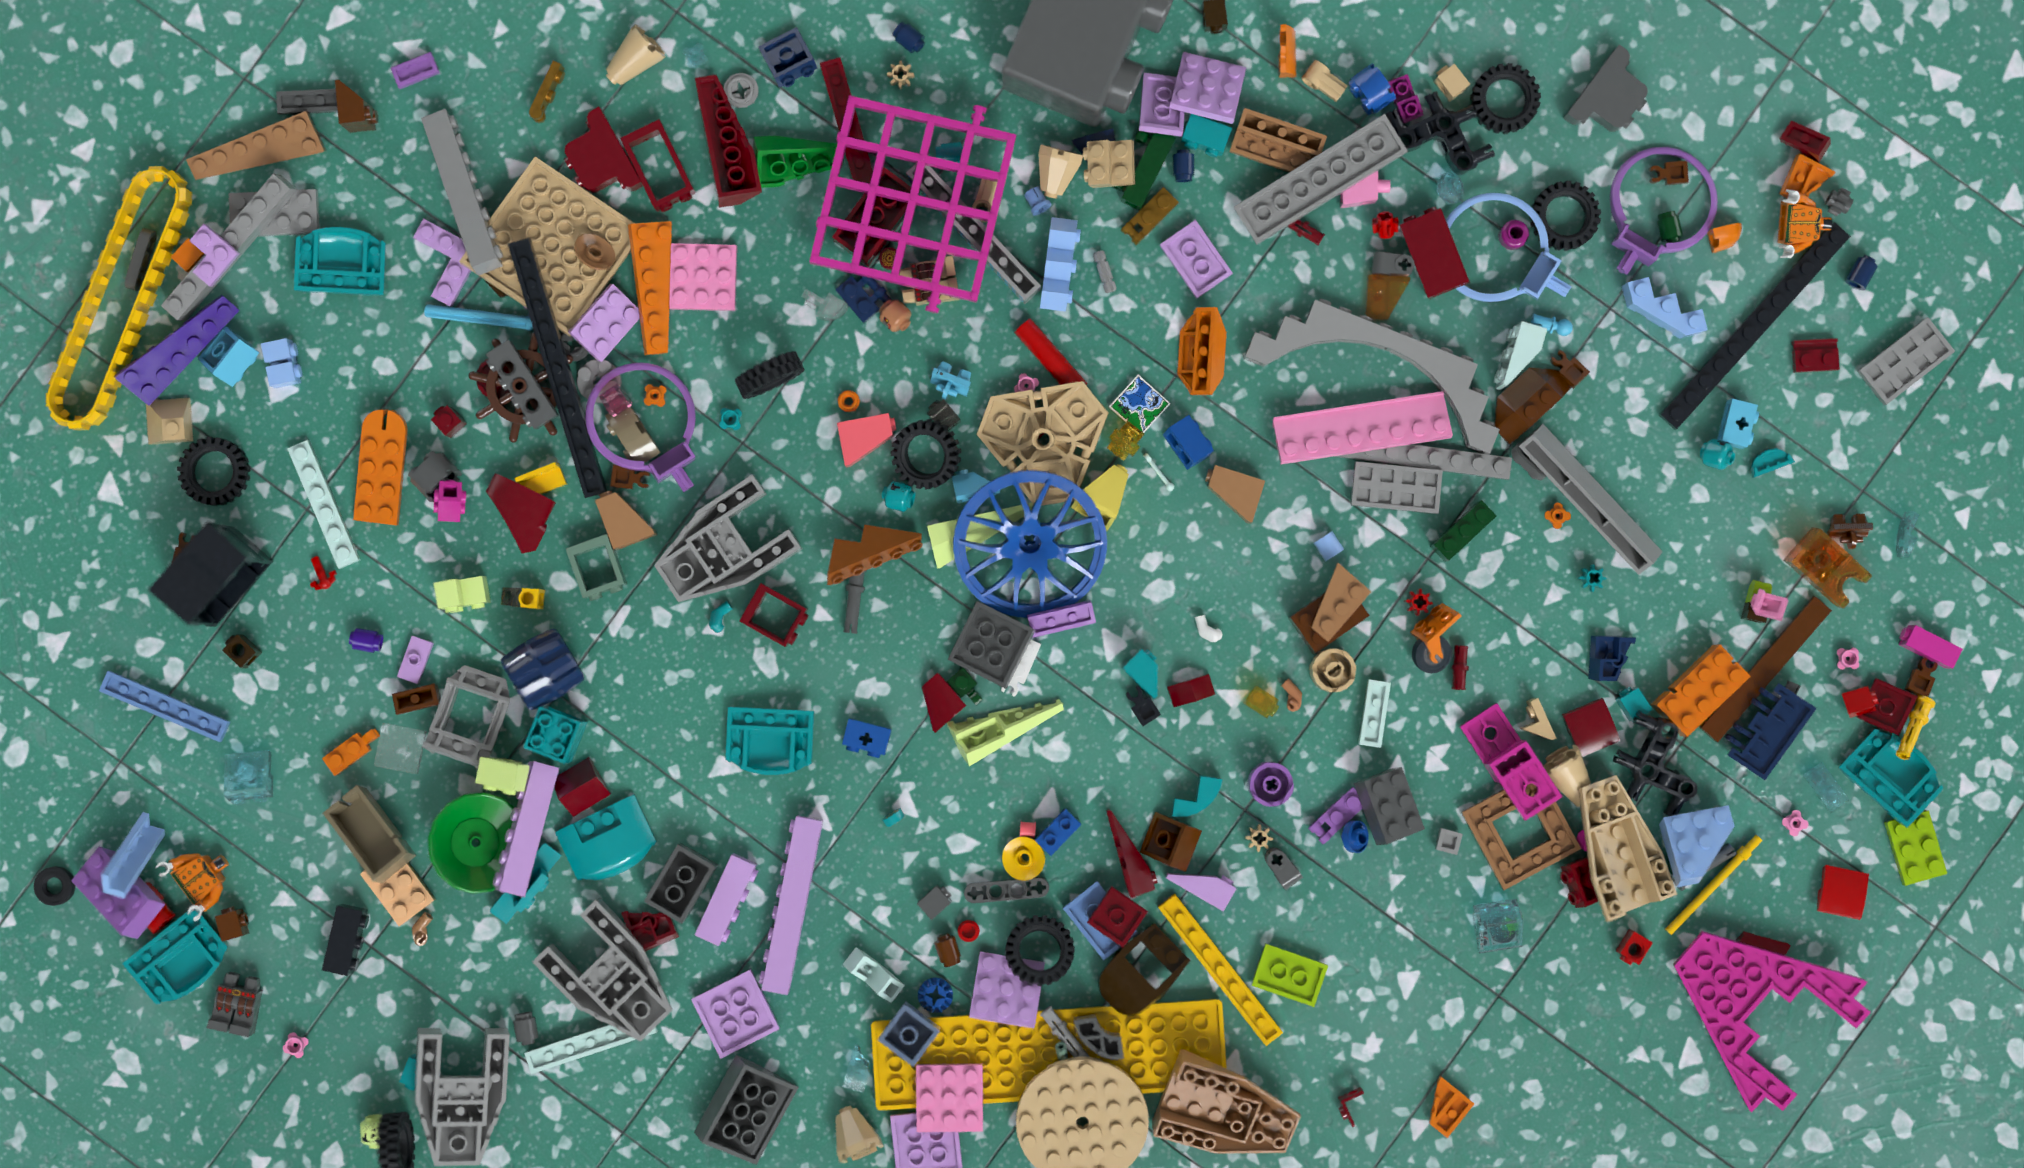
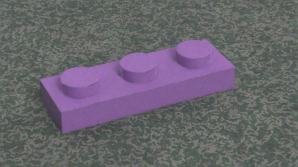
(1062, 618)

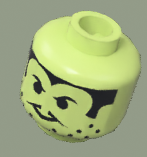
(369, 1130)

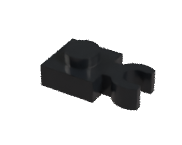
(1144, 709)

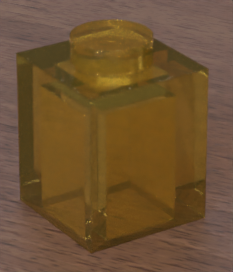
(1262, 702)

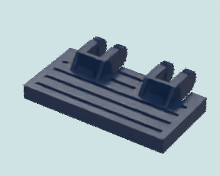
(1772, 733)

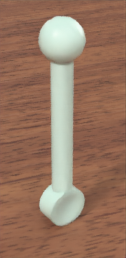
(1169, 486)

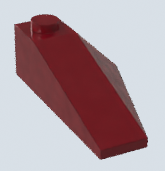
(1134, 868)

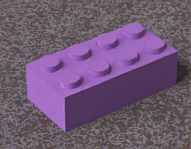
(128, 914)

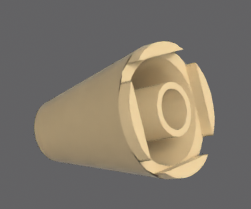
(634, 56)
(1568, 772)

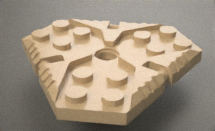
(1069, 417)

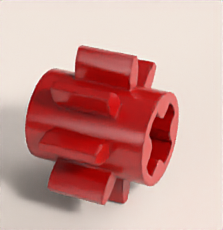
(1385, 225)
(1422, 597)

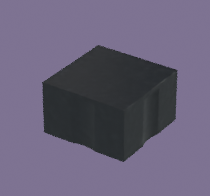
(210, 575)

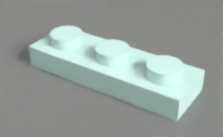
(1374, 713)

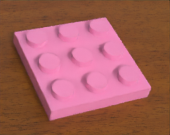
(703, 277)
(949, 1097)

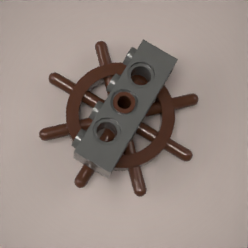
(522, 387)

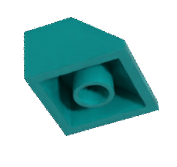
(1144, 671)

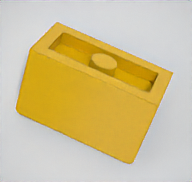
(543, 479)

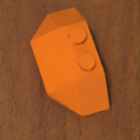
(1202, 351)

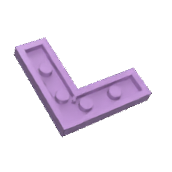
(451, 246)

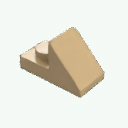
(1541, 725)

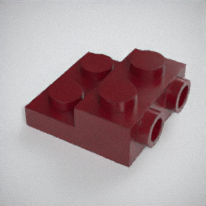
(1579, 882)

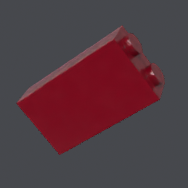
(1434, 252)

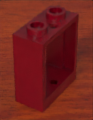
(754, 605)

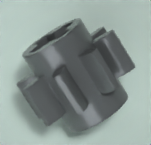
(1839, 201)

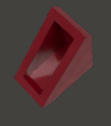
(1191, 690)

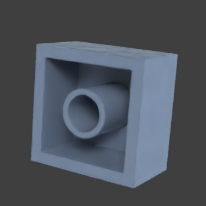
(909, 1033)

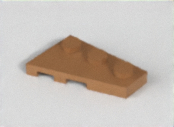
(1340, 601)

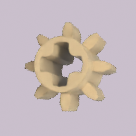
(895, 72)
(1262, 842)

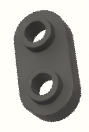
(1522, 459)

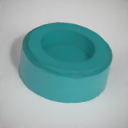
(893, 817)

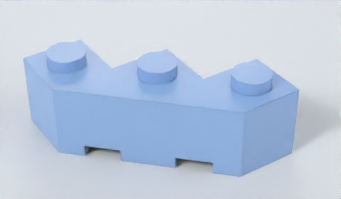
(1059, 264)
(1662, 310)

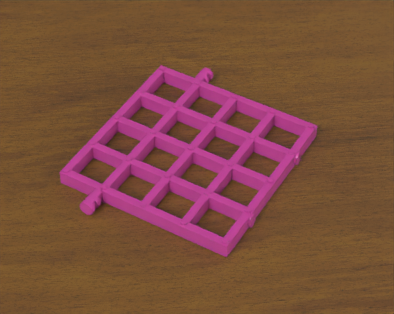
(913, 198)

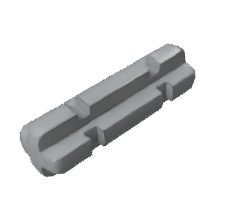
(1104, 271)

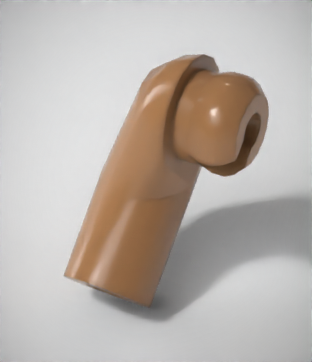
(419, 929)

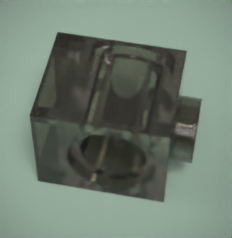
(943, 413)

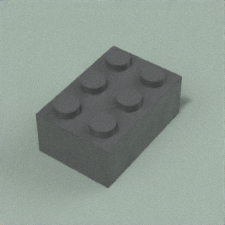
(1389, 806)
(681, 883)

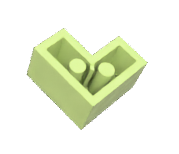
(456, 594)
(502, 775)

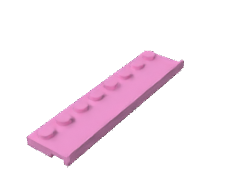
(1362, 427)

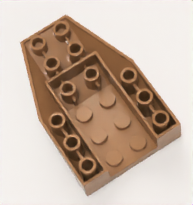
(1221, 1111)

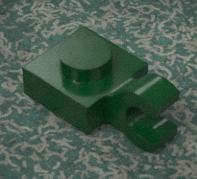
(963, 684)

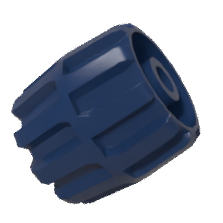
(542, 669)

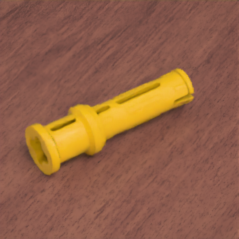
(1917, 718)

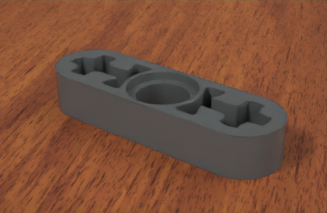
(140, 259)

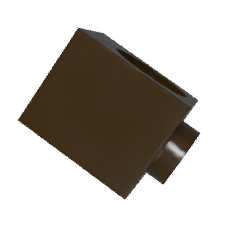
(1214, 16)
(250, 654)

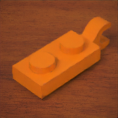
(350, 751)

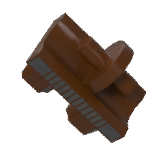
(1849, 532)

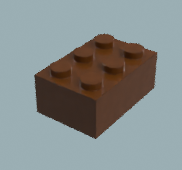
(1304, 618)

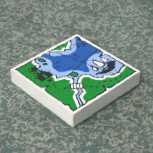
(1139, 404)

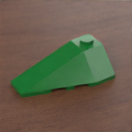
(790, 158)

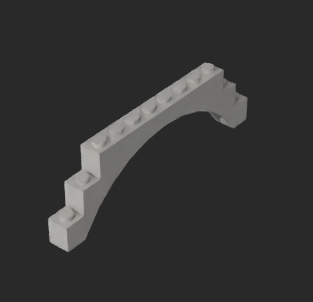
(1441, 366)

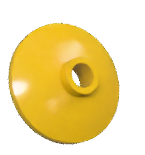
(1013, 860)

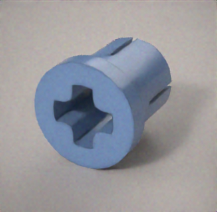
(1037, 201)

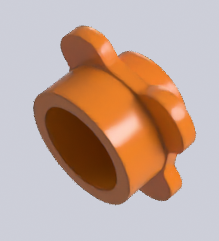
(659, 400)
(1551, 515)

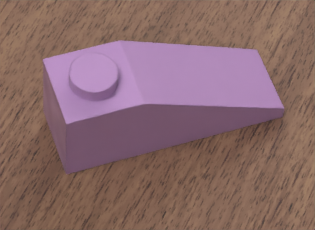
(1207, 887)

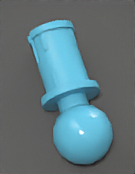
(1562, 327)

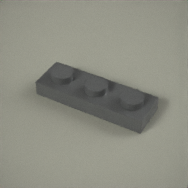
(312, 100)

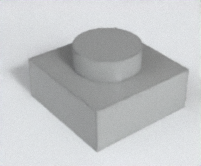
(1448, 841)

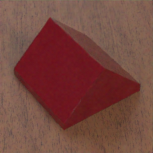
(580, 787)

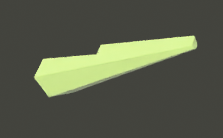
(942, 534)
(985, 735)

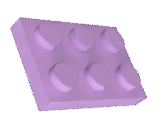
(1155, 104)
(1196, 259)
(605, 322)

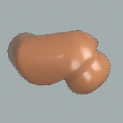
(1294, 695)

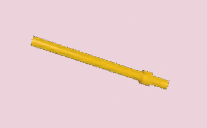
(1743, 853)

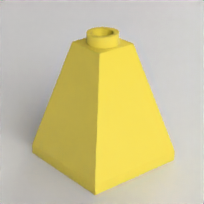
(1106, 494)

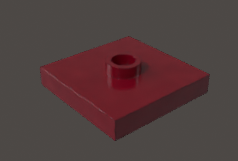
(1892, 708)
(1117, 916)

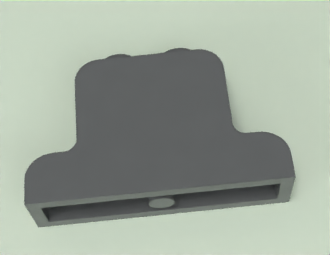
(1610, 95)

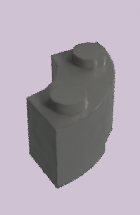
(1097, 1038)

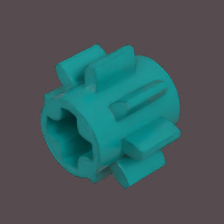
(1598, 578)

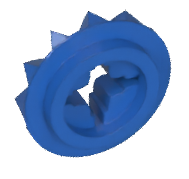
(943, 989)

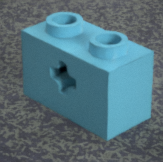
(1730, 431)

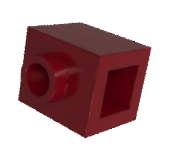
(448, 420)

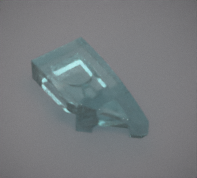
(857, 1071)

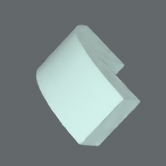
(874, 974)

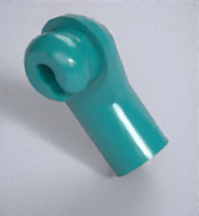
(716, 616)

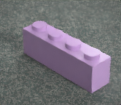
(726, 899)

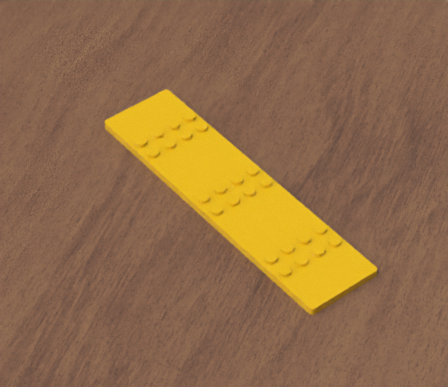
(1017, 1053)

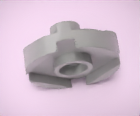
(588, 375)

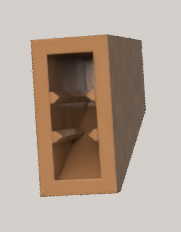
(1236, 490)
(622, 521)

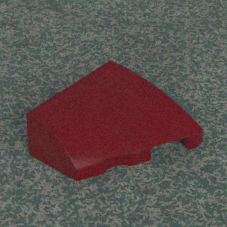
(941, 701)

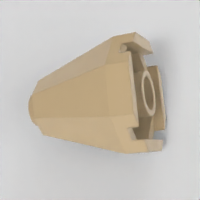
(1057, 169)
(855, 1135)

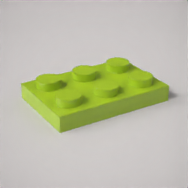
(1916, 849)
(1289, 975)

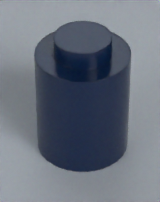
(1861, 272)

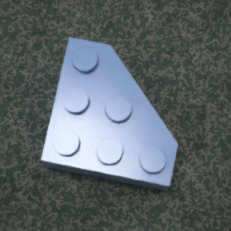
(1694, 841)

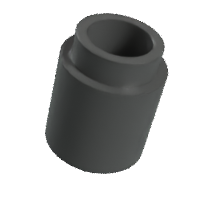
(525, 1028)

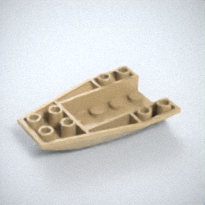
(1621, 851)

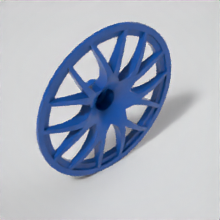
(1030, 553)

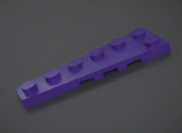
(164, 362)

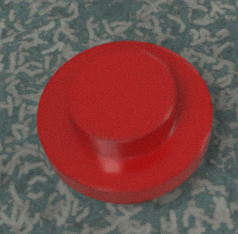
(968, 930)

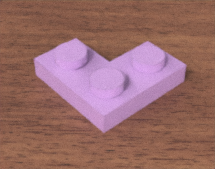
(218, 255)

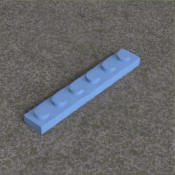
(164, 706)

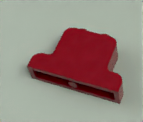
(600, 157)

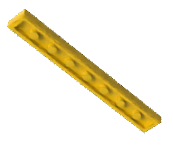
(1220, 969)

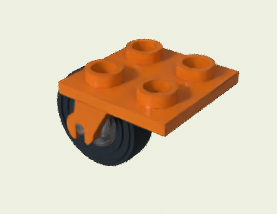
(1432, 651)

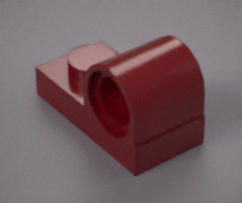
(1807, 141)

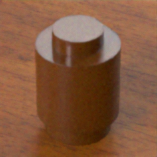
(947, 950)

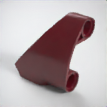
(522, 511)

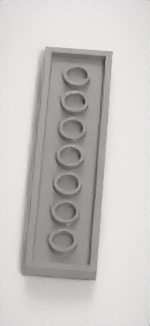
(1320, 179)

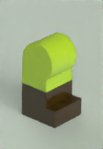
(1748, 612)

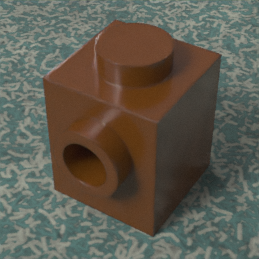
(232, 923)

